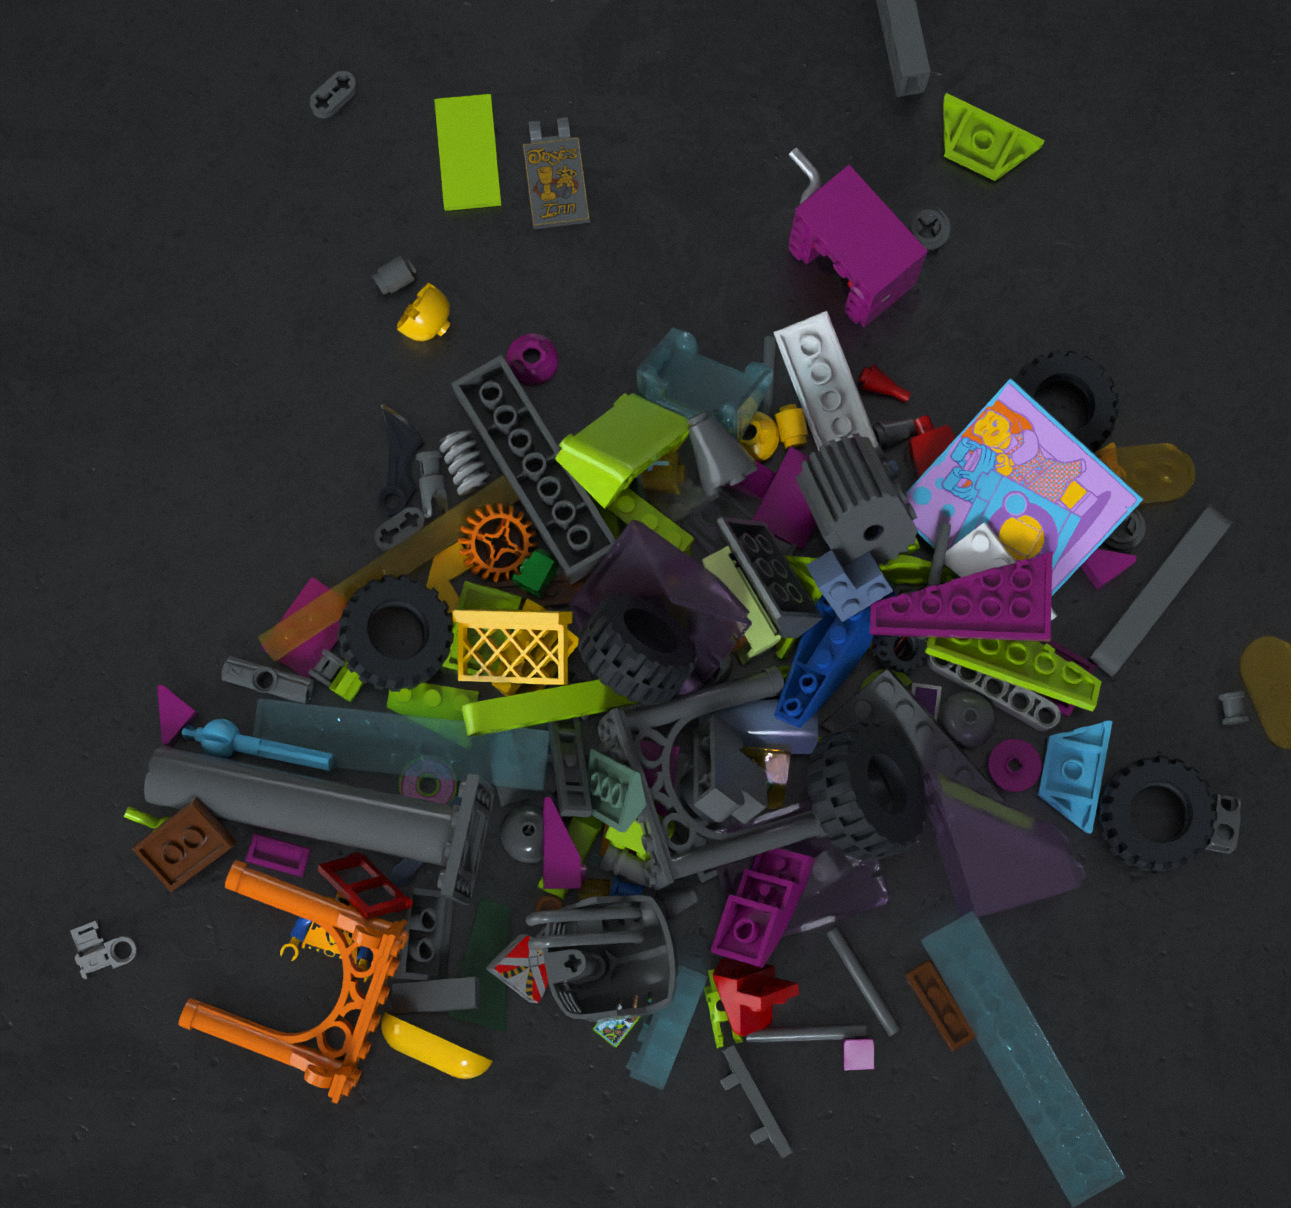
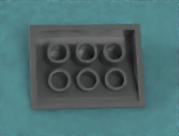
(770, 576)

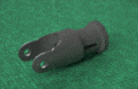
(432, 482)

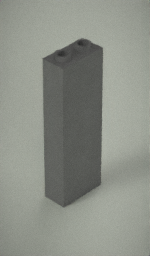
(904, 45)

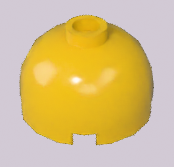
(426, 315)

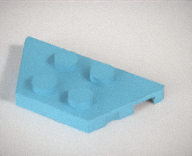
(1074, 772)

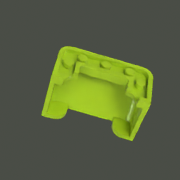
(621, 445)

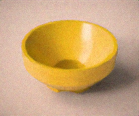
(766, 438)

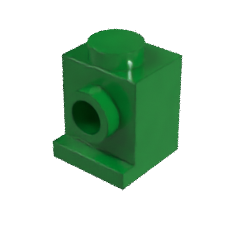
(536, 573)

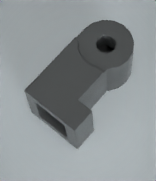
(1227, 824)

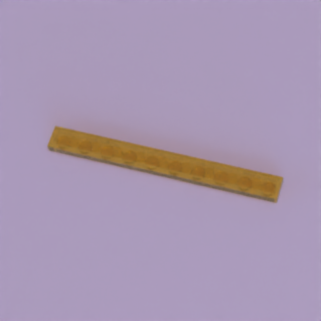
(396, 561)

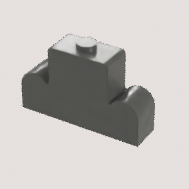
(725, 777)

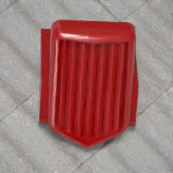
(750, 993)

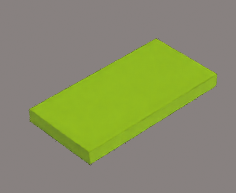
(467, 152)

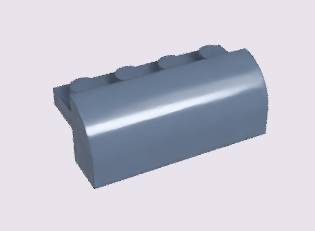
(761, 729)

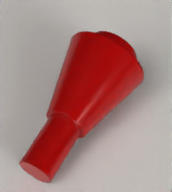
(876, 381)

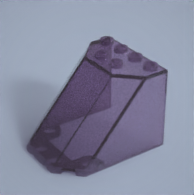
(995, 851)

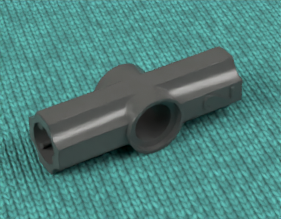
(284, 683)

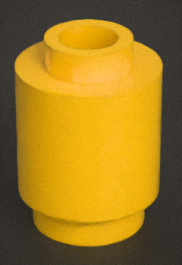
(792, 426)

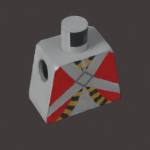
(522, 968)

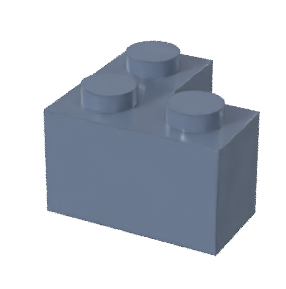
(851, 586)

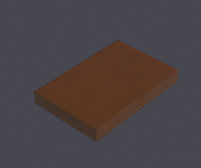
(184, 844)

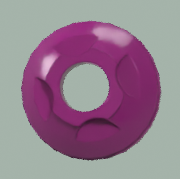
(538, 372)

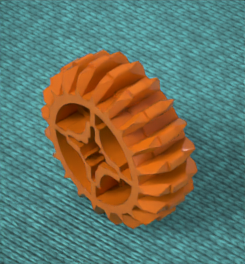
(503, 530)

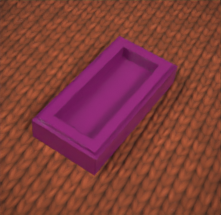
(278, 854)

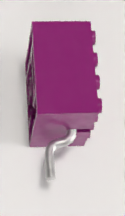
(858, 236)

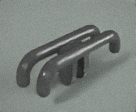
(584, 927)

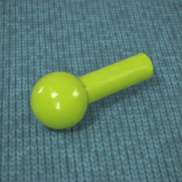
(144, 818)

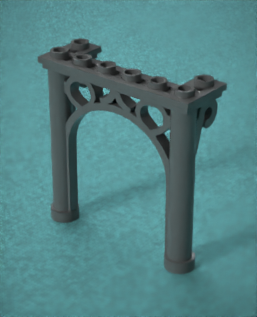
(617, 731)

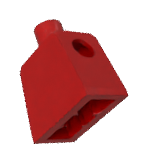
(928, 444)

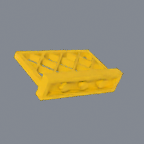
(519, 620)

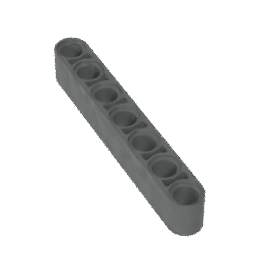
(1160, 590)

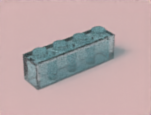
(667, 1031)

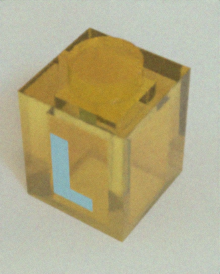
(664, 475)

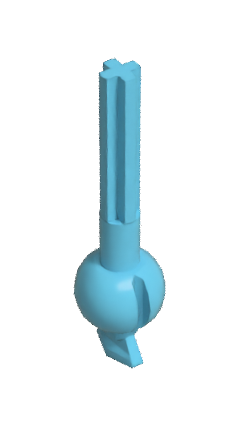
(223, 739)

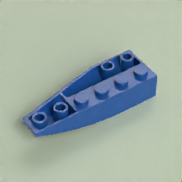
(823, 662)

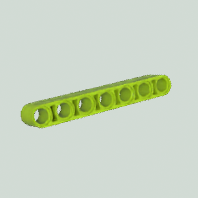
(541, 707)

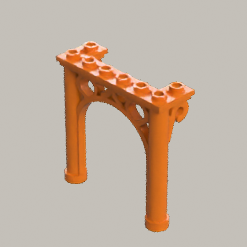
(320, 1066)

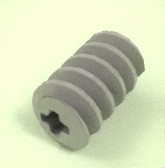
(463, 462)

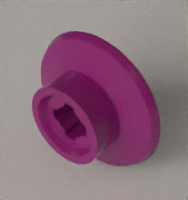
(1025, 756)

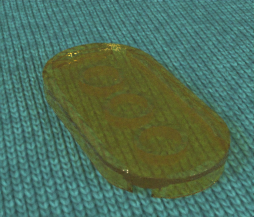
(1152, 470)
(1267, 677)

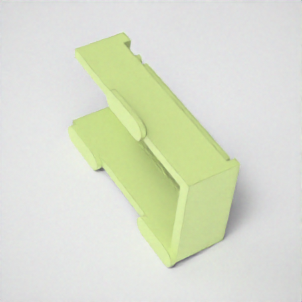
(762, 632)

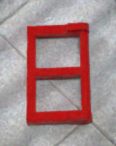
(349, 891)

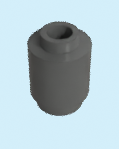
(394, 275)

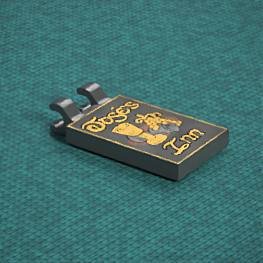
(555, 177)

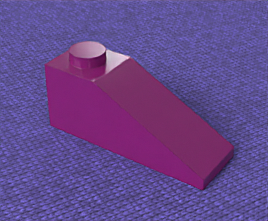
(560, 857)

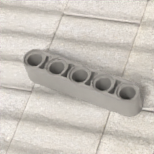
(1003, 700)

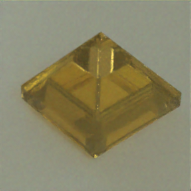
(594, 888)

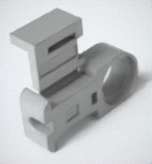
(94, 951)

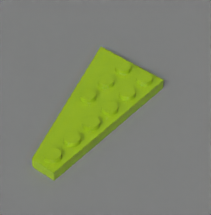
(1022, 664)

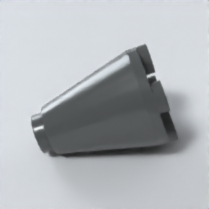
(718, 453)

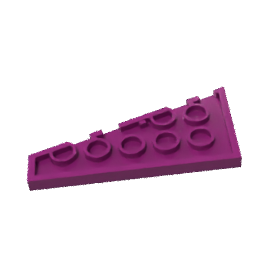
(986, 605)

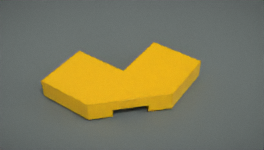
(445, 568)

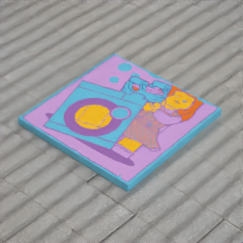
(1026, 482)

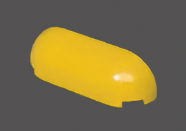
(432, 1049)

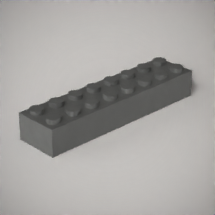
(528, 461)

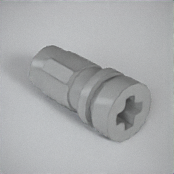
(625, 864)

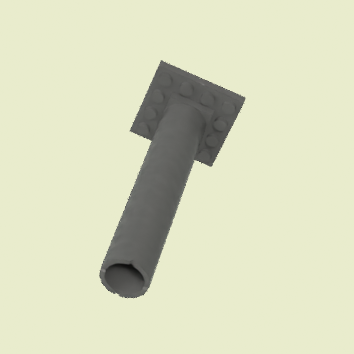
(333, 811)

